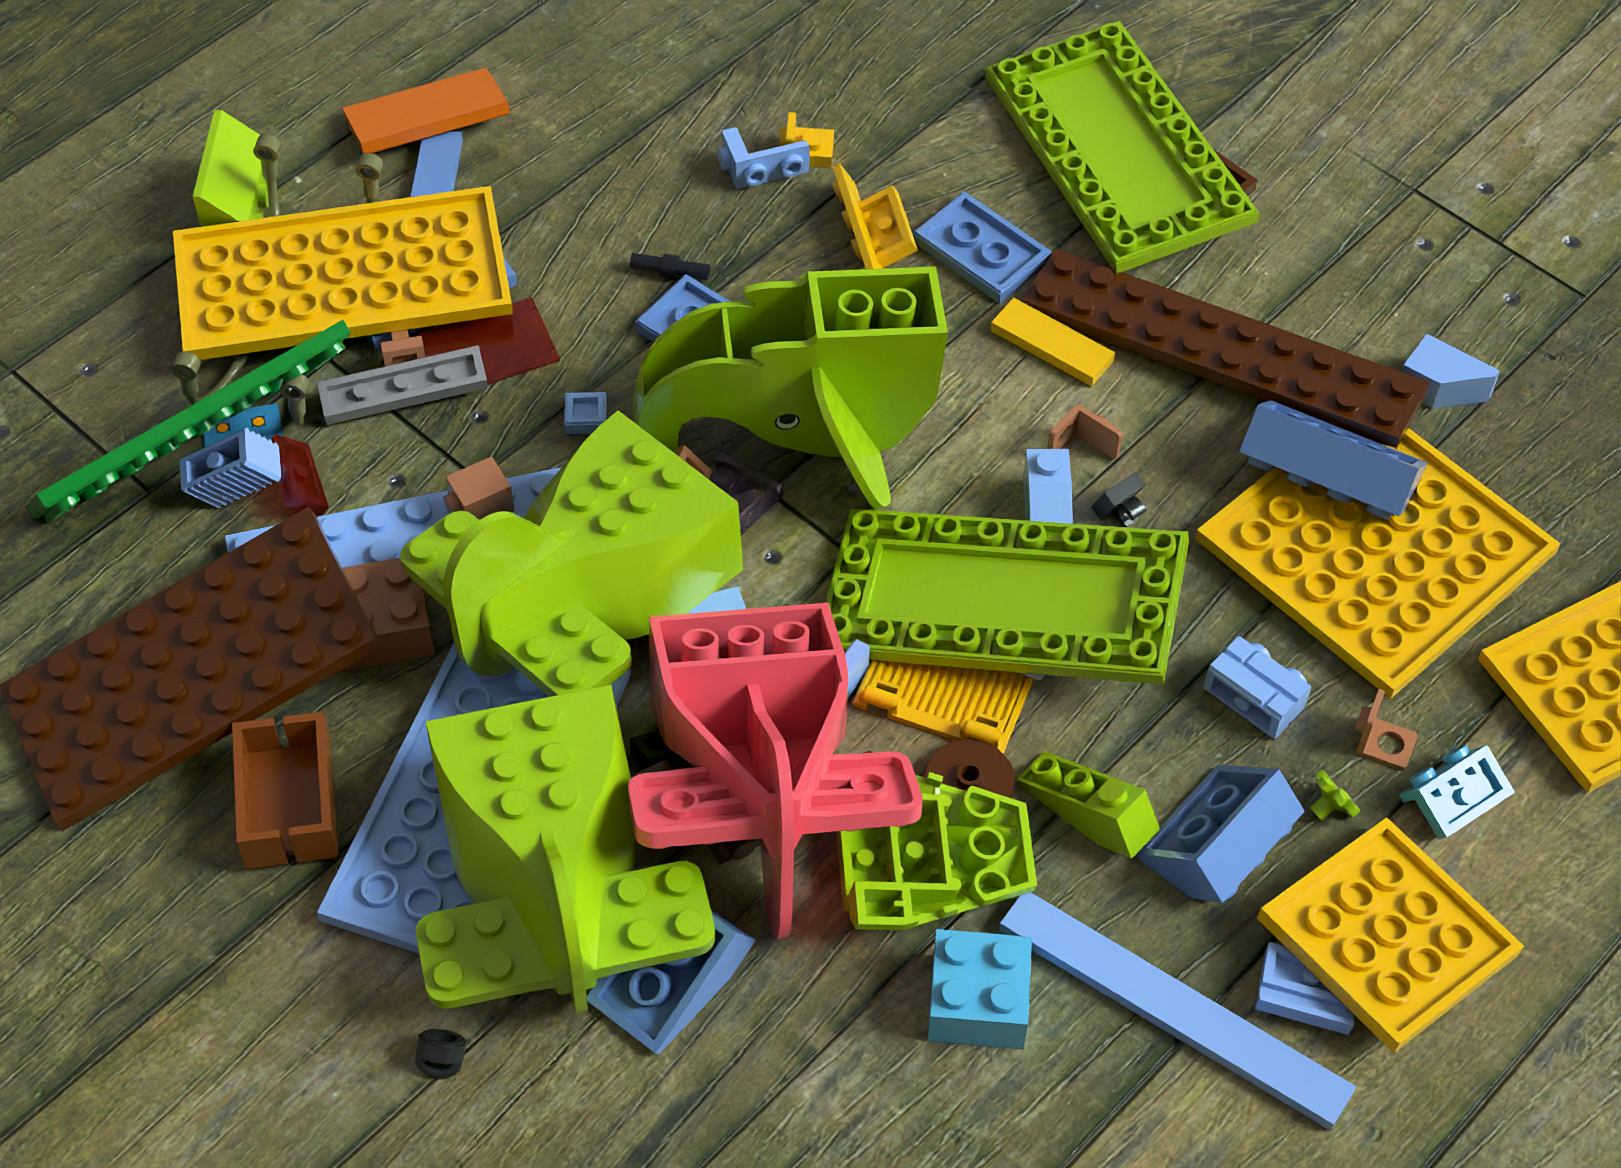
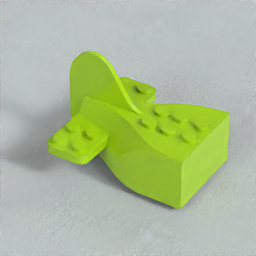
(598, 554)
(548, 858)

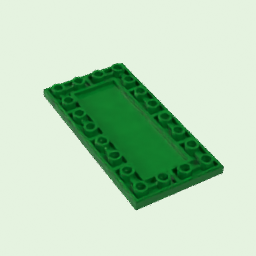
(188, 423)

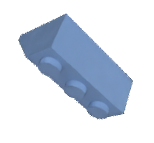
(1222, 831)

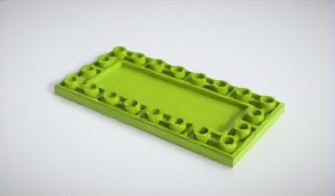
(1120, 147)
(1009, 594)

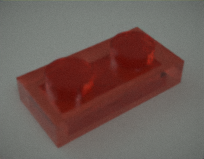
(299, 478)

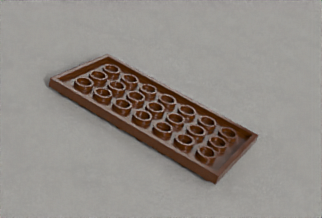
(187, 667)

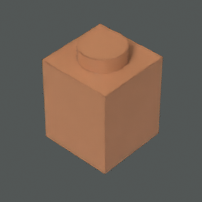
(479, 490)

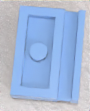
(1297, 994)

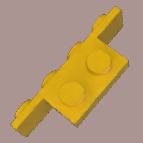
(877, 223)

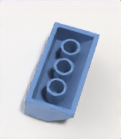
(1333, 458)

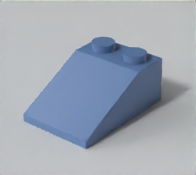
(664, 997)

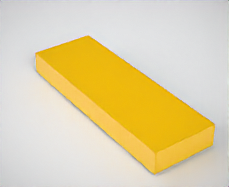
(1052, 342)

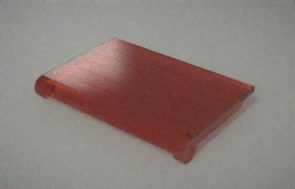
(506, 342)

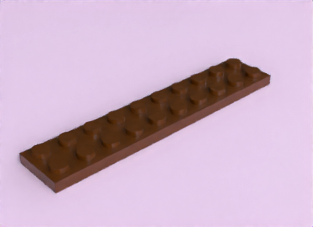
(1228, 348)

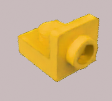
(819, 140)

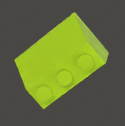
(229, 175)

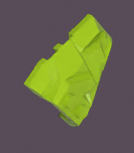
(955, 858)

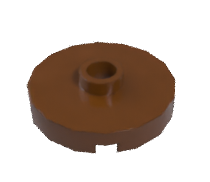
(974, 759)

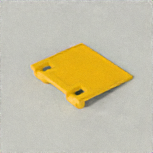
(947, 699)

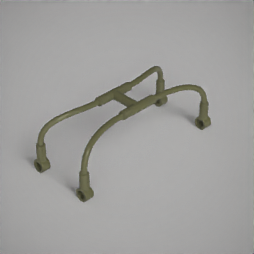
(187, 364)

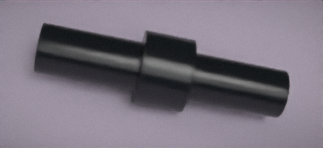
(670, 266)

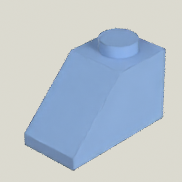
(1452, 374)

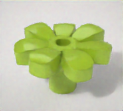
(1332, 798)

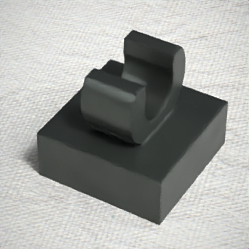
(1122, 501)

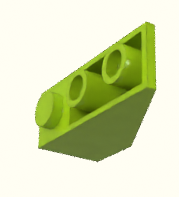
(1094, 803)

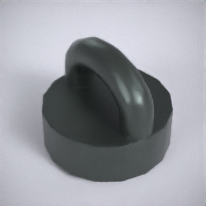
(440, 1047)

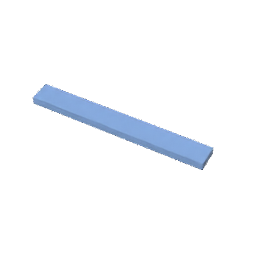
(1180, 1010)

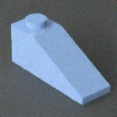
(1047, 486)

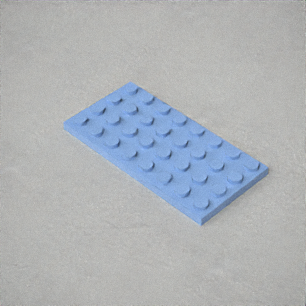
(402, 851)

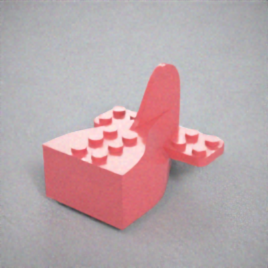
(758, 716)

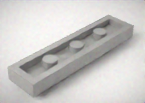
(402, 385)

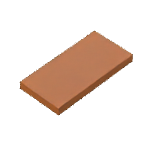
(426, 111)

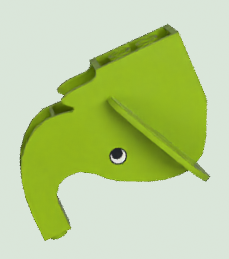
(806, 364)

